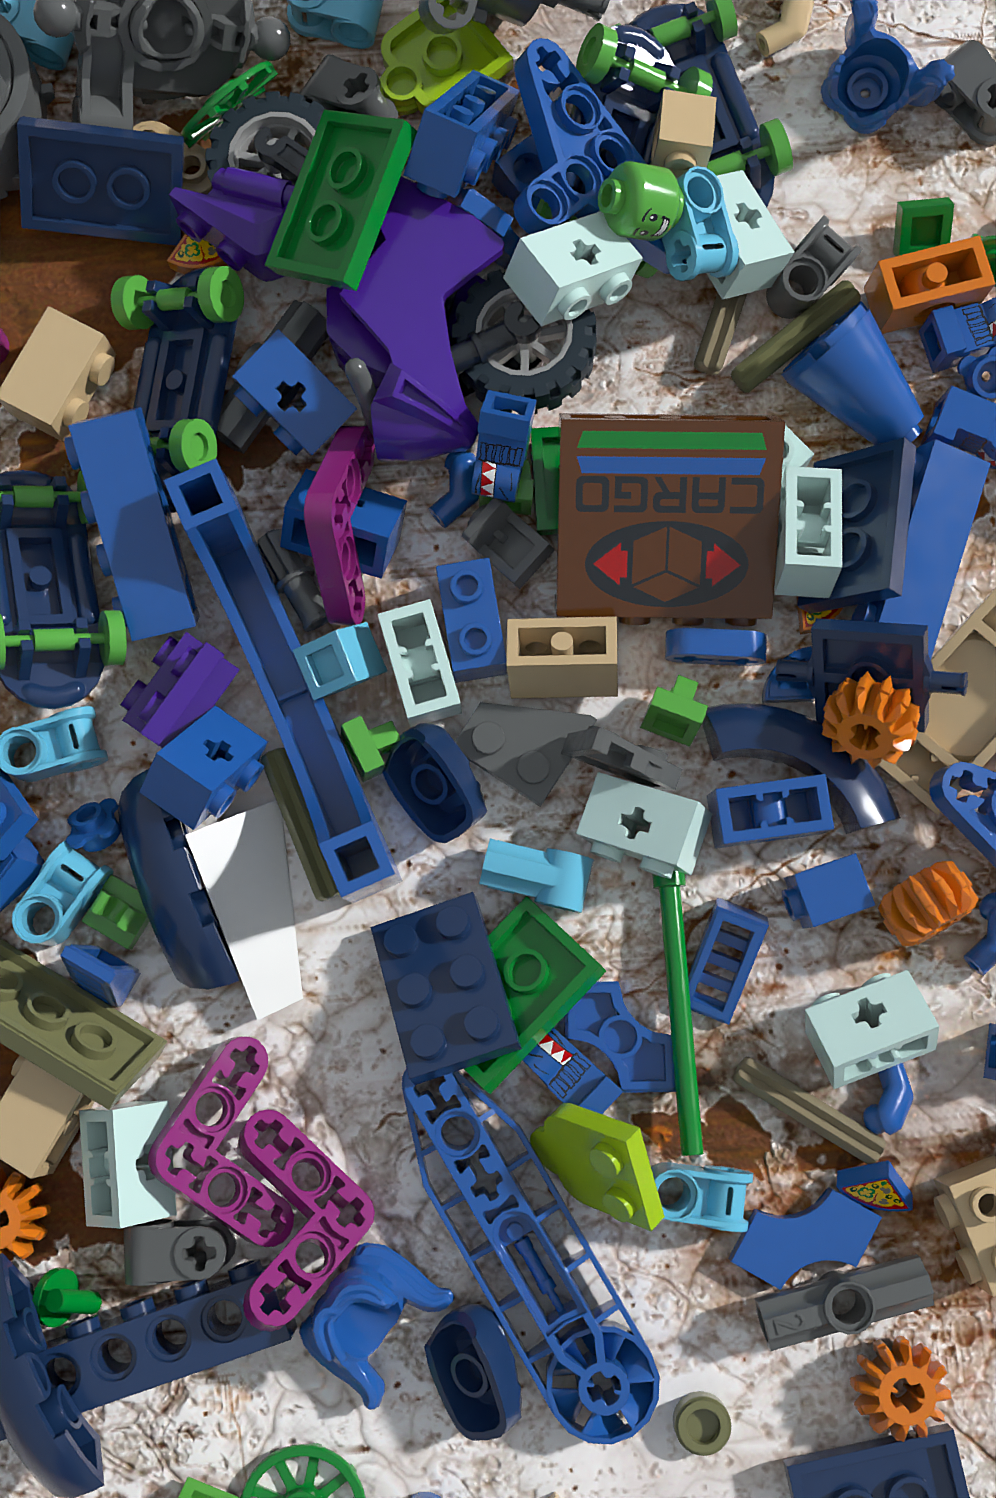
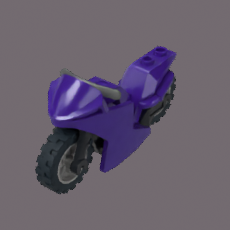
(421, 317)

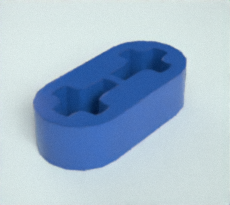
(716, 646)

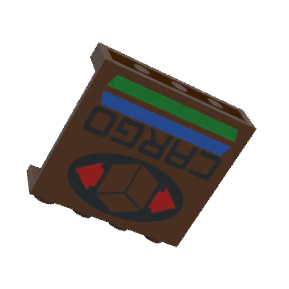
(668, 516)

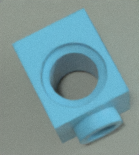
(339, 660)

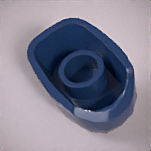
(434, 782)
(475, 1372)

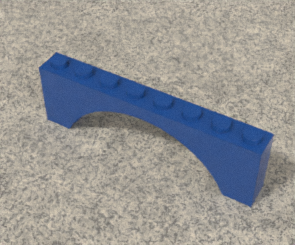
(322, 766)

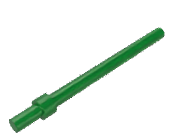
(680, 1012)

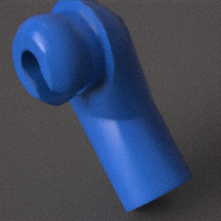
(459, 497)
(983, 955)

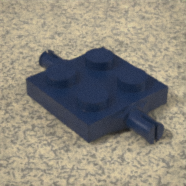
(880, 648)

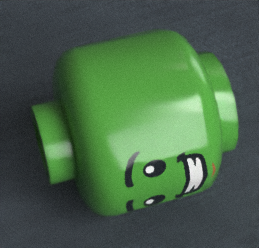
(641, 201)

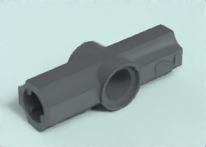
(308, 332)
(879, 1291)

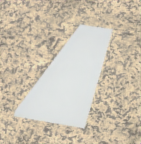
(251, 894)

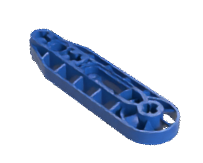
(506, 1218)

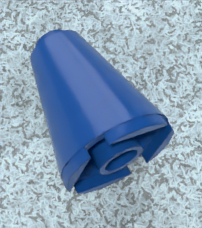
(857, 379)

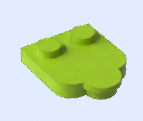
(428, 64)
(600, 1163)

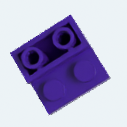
(180, 692)

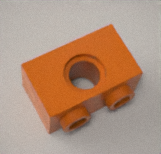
(912, 285)

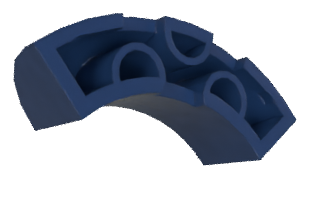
(797, 741)
(173, 892)
(34, 1417)

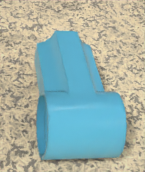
(550, 877)

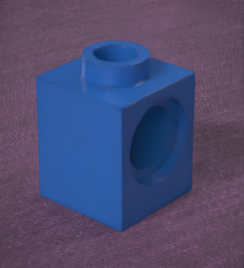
(827, 892)

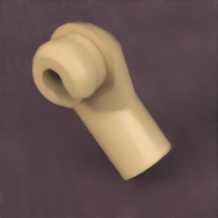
(790, 28)

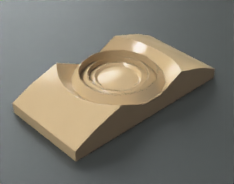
(958, 725)

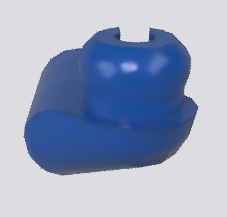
(894, 1102)

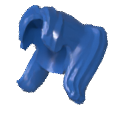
(883, 69)
(360, 1312)

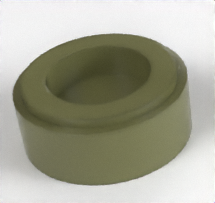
(701, 1423)

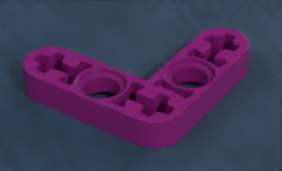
(329, 526)
(203, 1140)
(321, 1225)

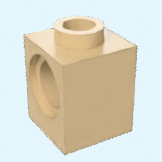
(683, 131)

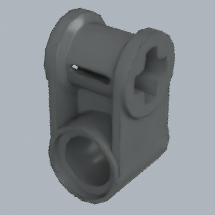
(348, 89)
(972, 91)
(814, 266)
(167, 1250)

